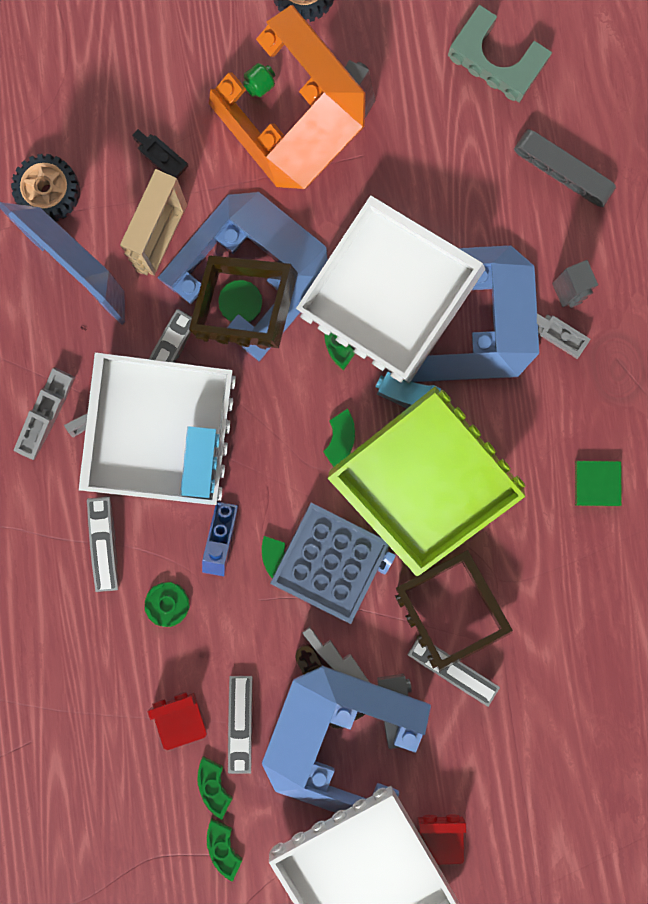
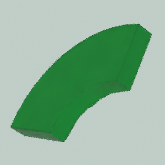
(339, 354)
(342, 438)
(272, 554)
(211, 787)
(221, 851)

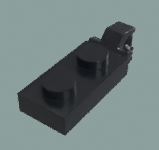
(160, 154)

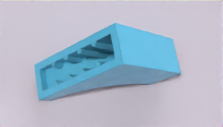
(401, 393)

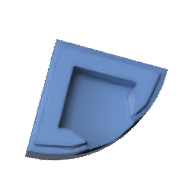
(386, 562)

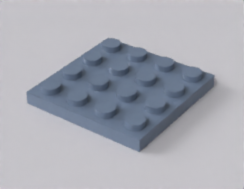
(330, 563)

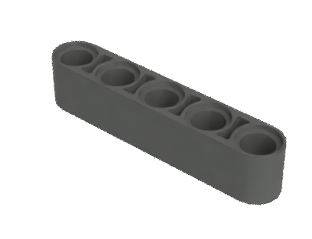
(565, 168)

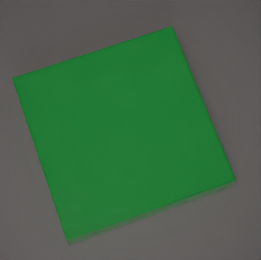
(598, 483)

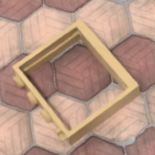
(154, 223)

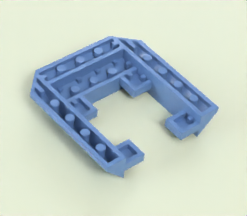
(271, 230)
(70, 254)
(515, 334)
(309, 708)

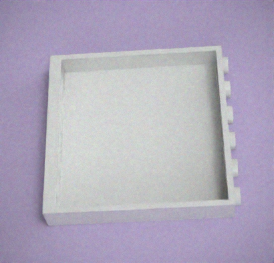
(390, 289)
(141, 424)
(362, 858)

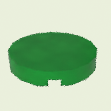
(242, 299)
(167, 604)

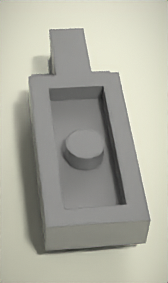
(562, 335)

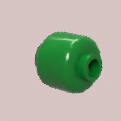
(259, 80)

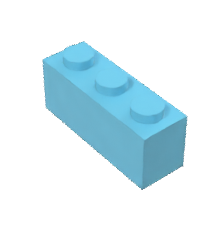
(199, 462)

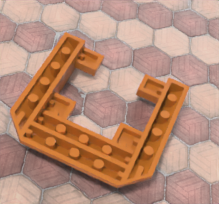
(322, 132)

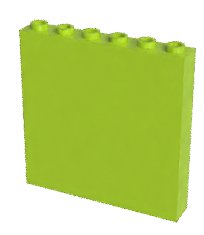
(427, 481)

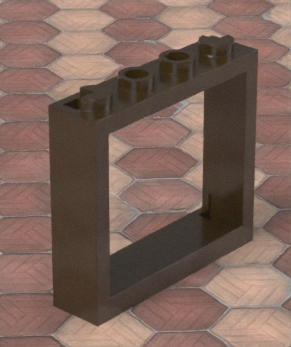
(245, 267)
(486, 595)

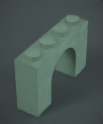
(511, 80)

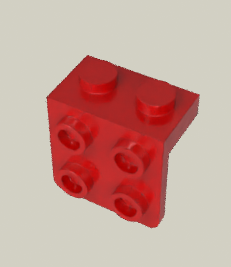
(178, 720)
(443, 837)

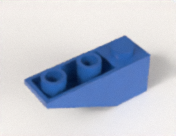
(219, 539)

